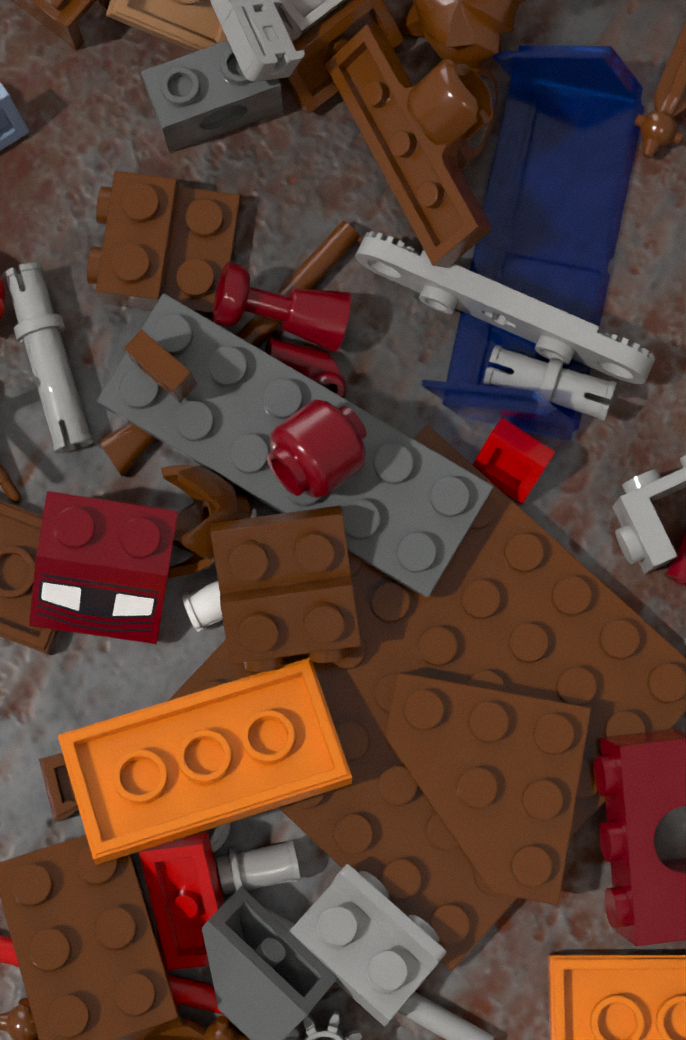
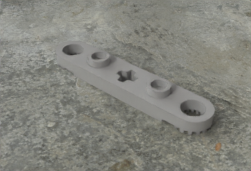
(553, 330)

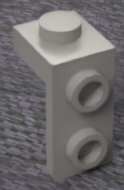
(642, 533)

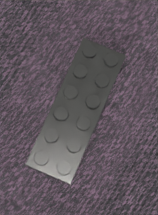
(398, 511)

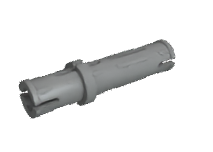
(41, 333)

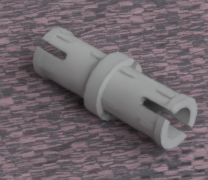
(551, 382)

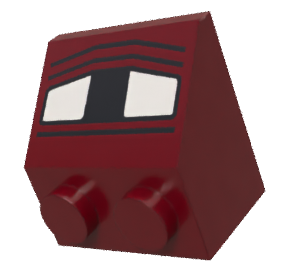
(102, 567)

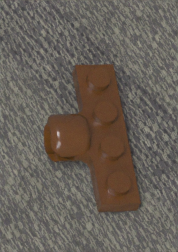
(418, 137)

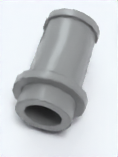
(258, 867)

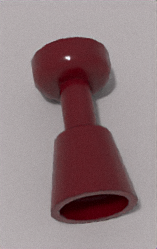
(306, 313)

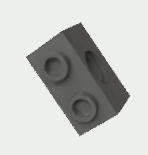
(207, 96)

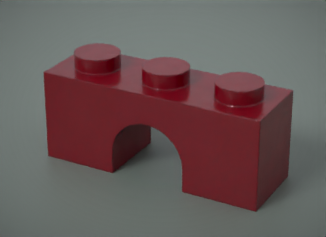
(641, 783)

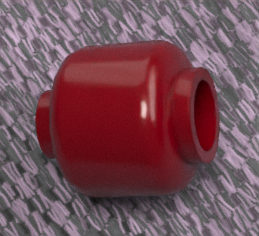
(317, 449)

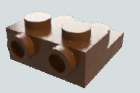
(162, 242)
(285, 587)

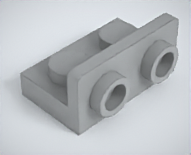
(369, 943)

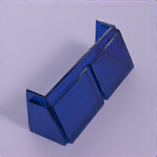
(552, 214)

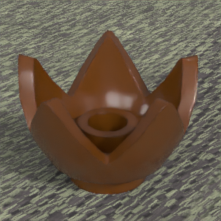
(213, 503)

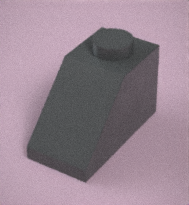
(260, 970)

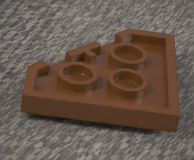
(496, 775)

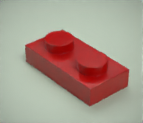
(183, 896)

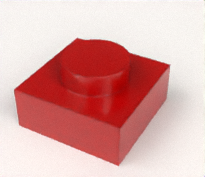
(513, 460)

